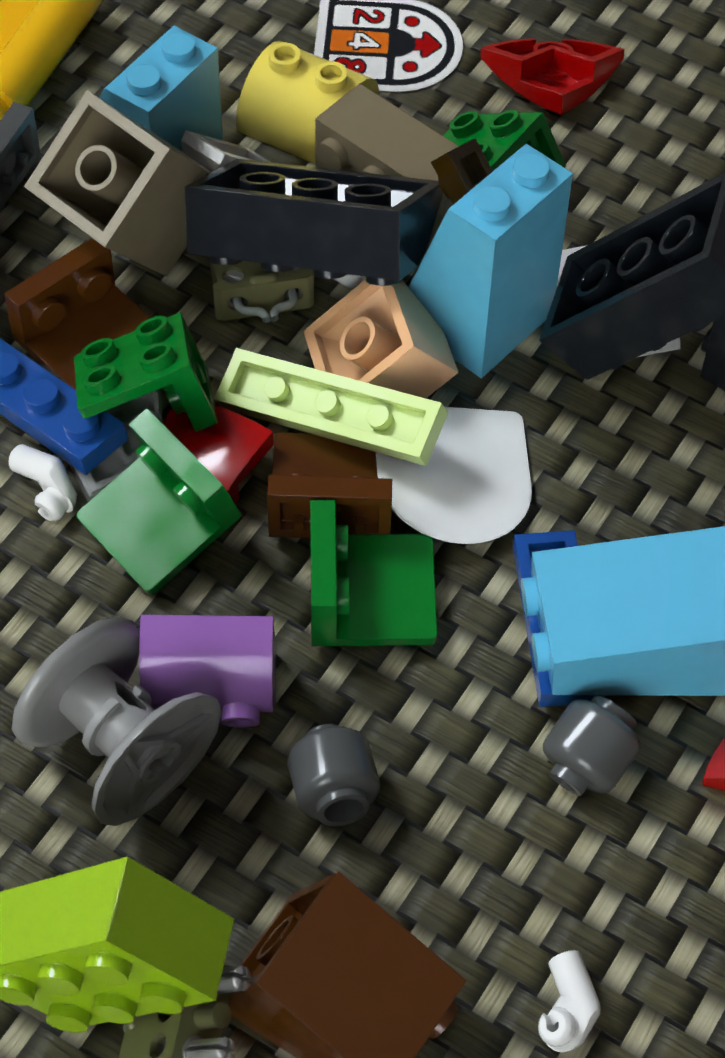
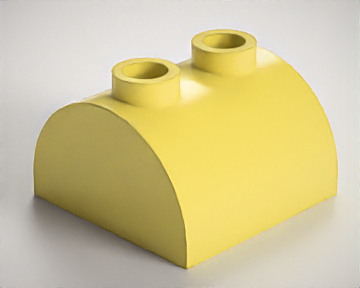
(287, 94)

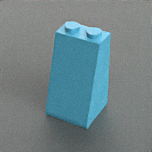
(497, 259)
(631, 615)

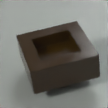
(461, 170)

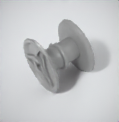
(87, 692)

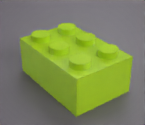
(109, 946)

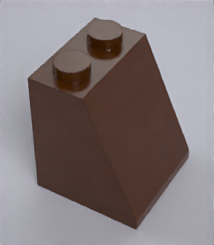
(344, 979)

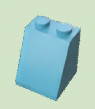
(172, 88)

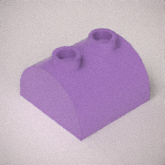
(211, 656)

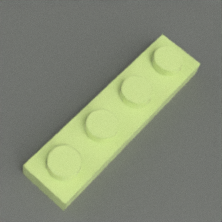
(332, 406)

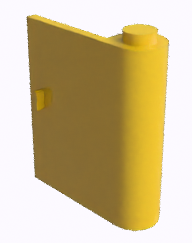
(34, 42)

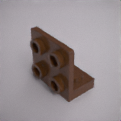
(69, 308)
(325, 469)

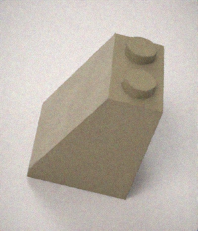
(118, 183)

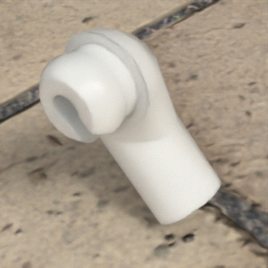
(49, 471)
(575, 1009)

